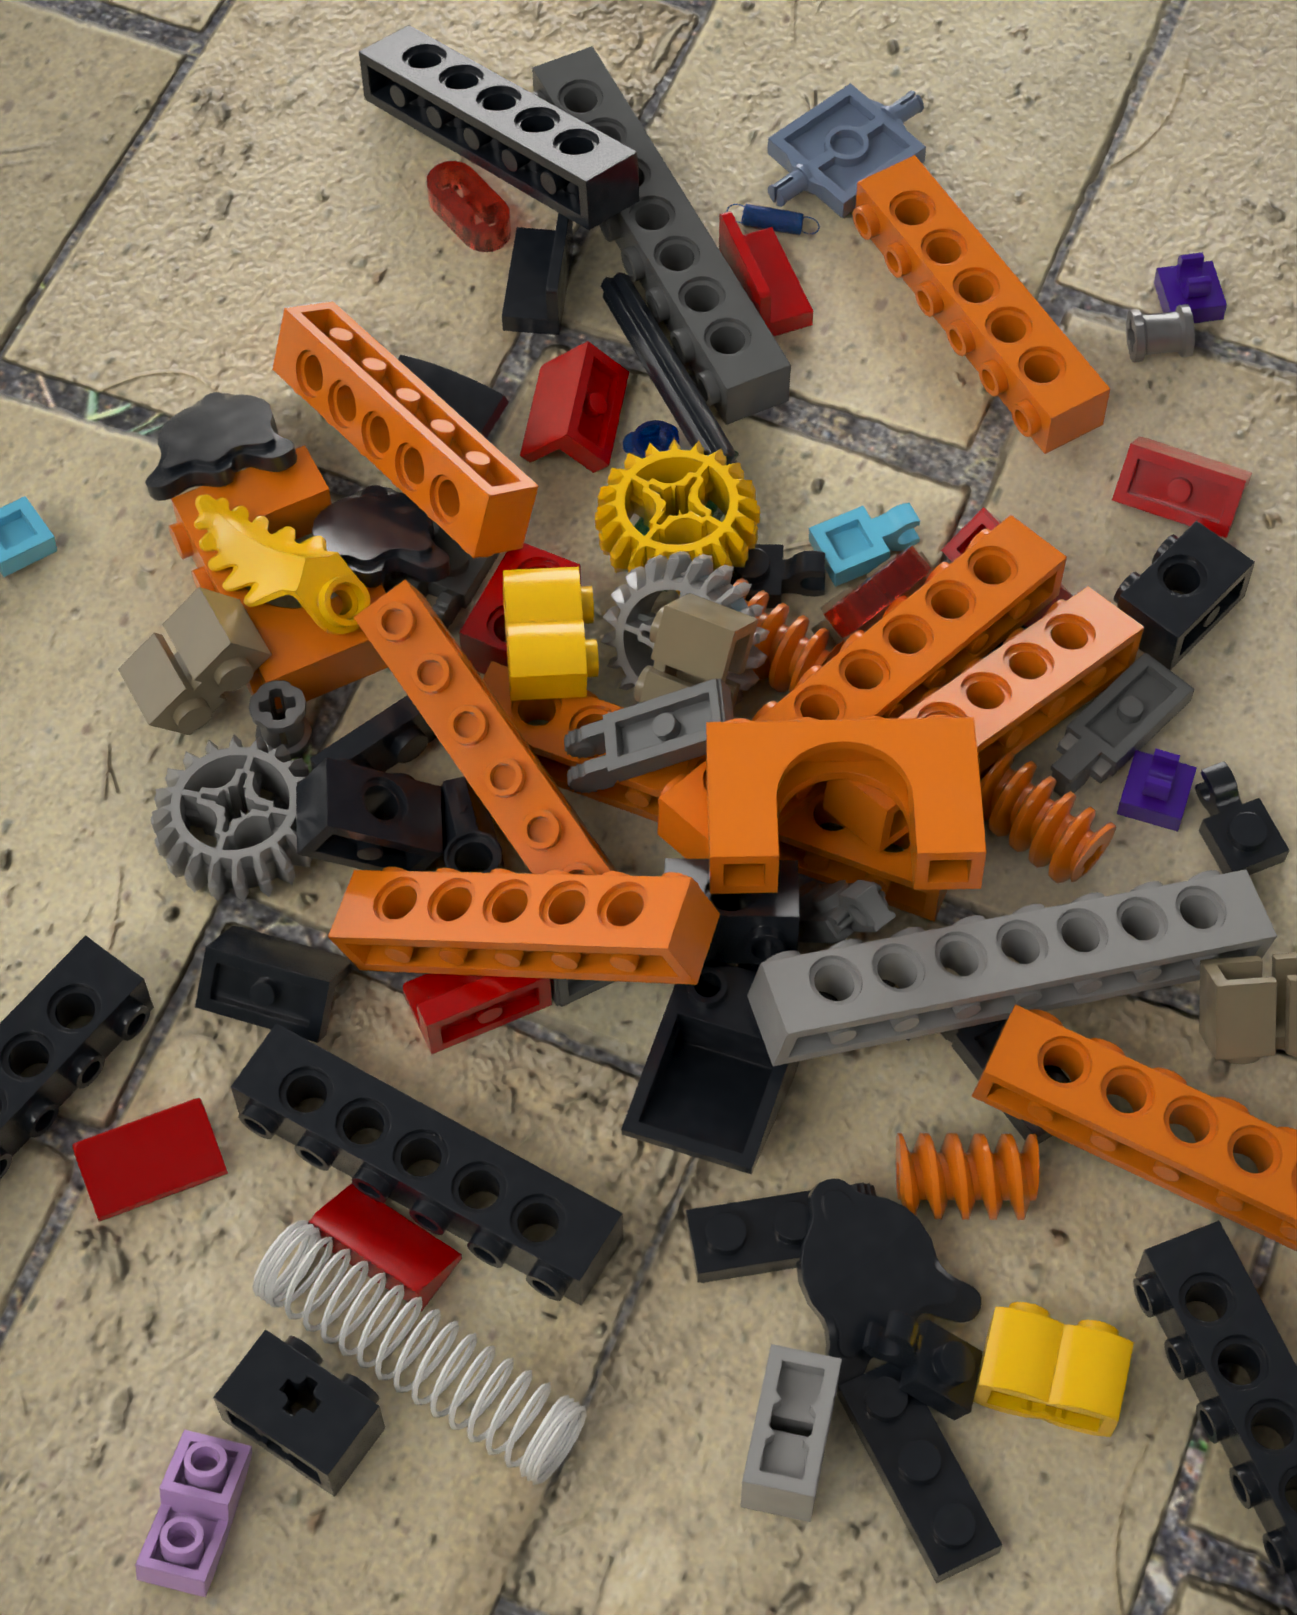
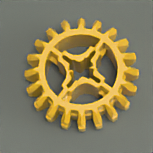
(671, 497)

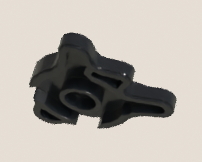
(215, 441)
(382, 534)
(865, 1261)

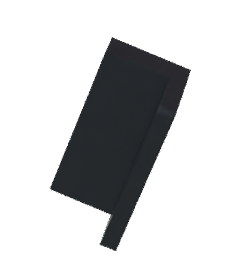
(538, 279)
(270, 982)

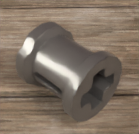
(1160, 333)
(287, 719)

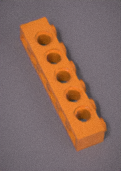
(980, 305)
(405, 429)
(1012, 695)
(479, 735)
(527, 924)
(1143, 1139)

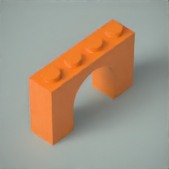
(299, 647)
(919, 762)

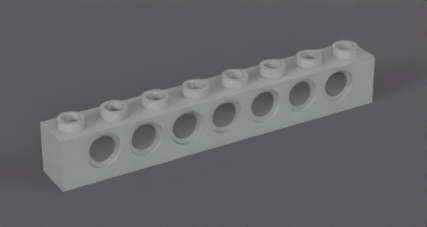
(1051, 975)

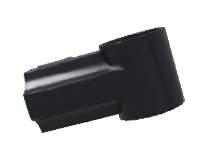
(467, 829)

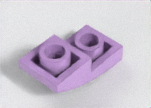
(194, 1513)

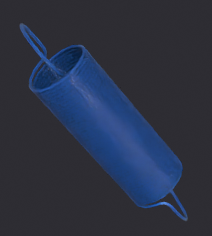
(778, 219)

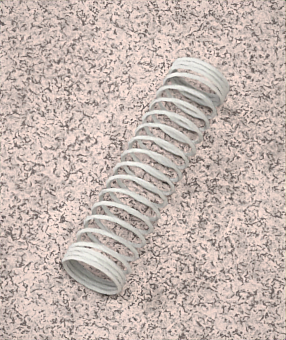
(557, 1430)

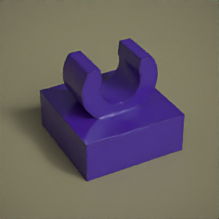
(1192, 284)
(1157, 789)

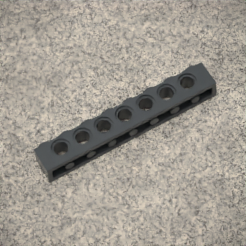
(674, 255)

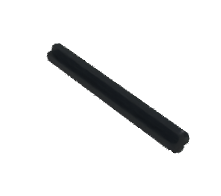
(664, 366)

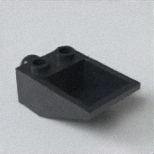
(710, 1074)

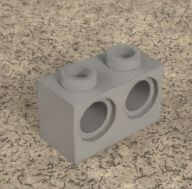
(790, 1433)

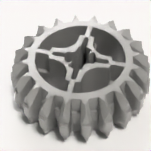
(636, 598)
(219, 792)

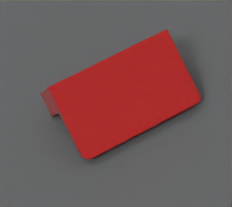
(765, 276)
(576, 407)
(1181, 485)
(465, 1006)

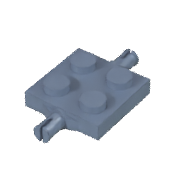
(841, 145)

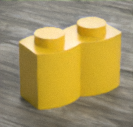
(546, 633)
(1054, 1369)

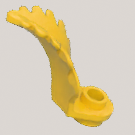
(279, 565)

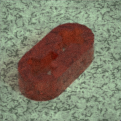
(477, 200)
(877, 591)

